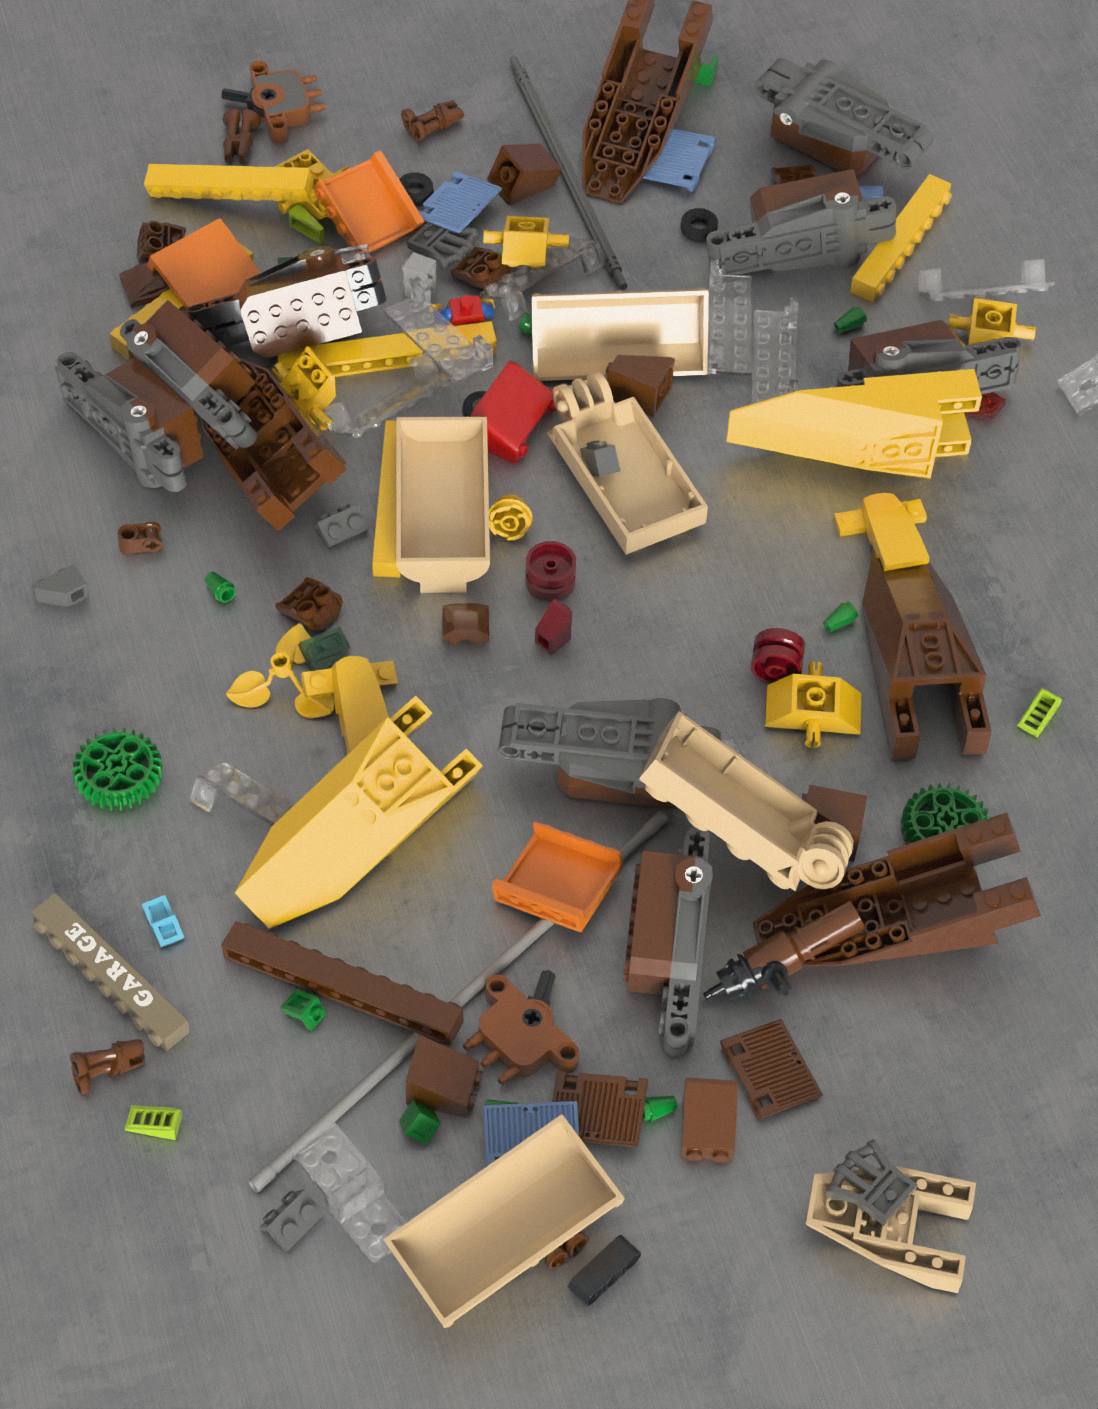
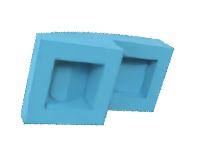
(162, 921)

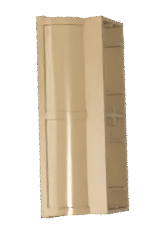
(588, 330)
(442, 501)
(503, 1220)

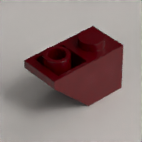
(554, 627)

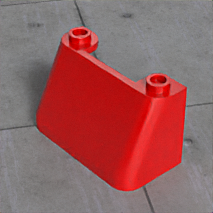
(512, 411)

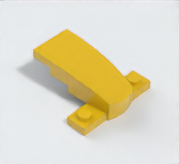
(889, 529)
(355, 692)

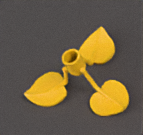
(252, 690)

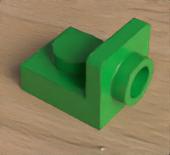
(305, 1008)

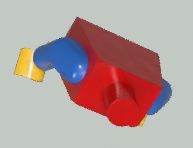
(467, 310)

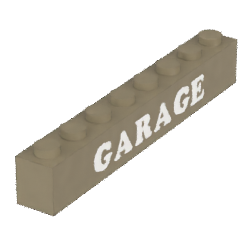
(110, 972)

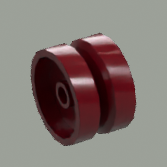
(550, 570)
(777, 654)

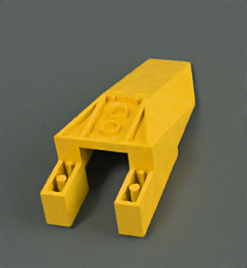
(874, 426)
(351, 820)

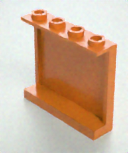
(369, 204)
(204, 265)
(559, 877)

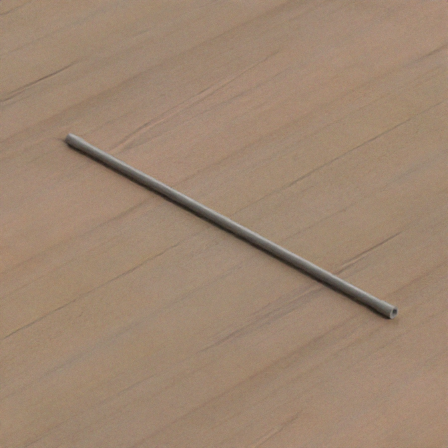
(269, 1172)

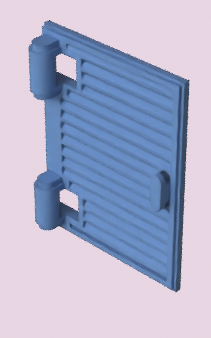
(681, 158)
(458, 201)
(511, 1124)

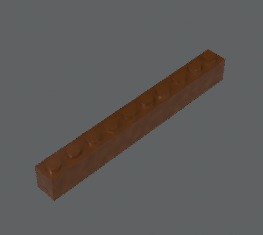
(343, 982)

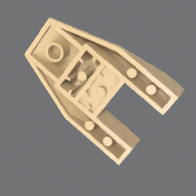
(893, 1243)

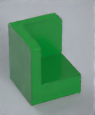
(708, 72)
(419, 1122)

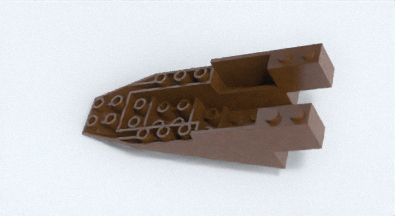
(638, 101)
(288, 456)
(921, 641)
(916, 898)

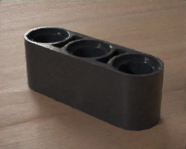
(604, 1270)

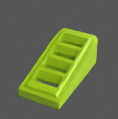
(306, 224)
(1050, 699)
(168, 1132)

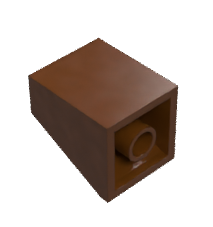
(523, 171)
(643, 378)
(838, 807)
(442, 1078)
(709, 1119)

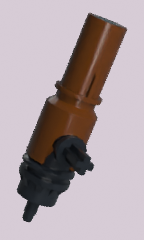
(785, 954)

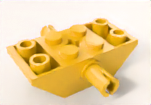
(318, 170)
(526, 241)
(991, 321)
(309, 385)
(813, 704)

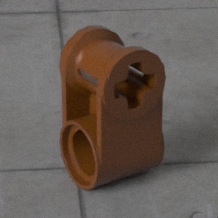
(138, 538)

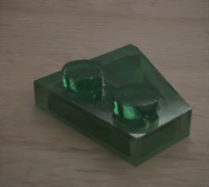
(324, 649)

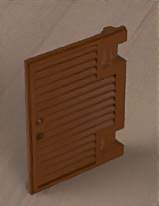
(771, 1068)
(605, 1106)

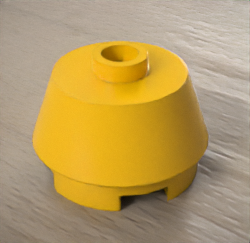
(510, 517)

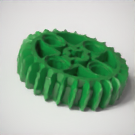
(117, 769)
(944, 816)

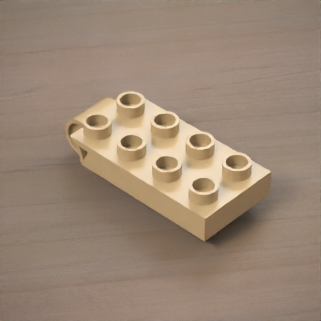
(651, 492)
(745, 807)

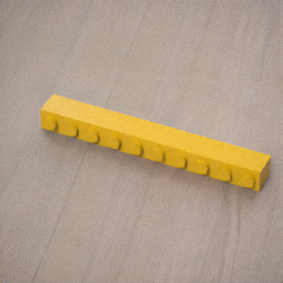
(378, 352)

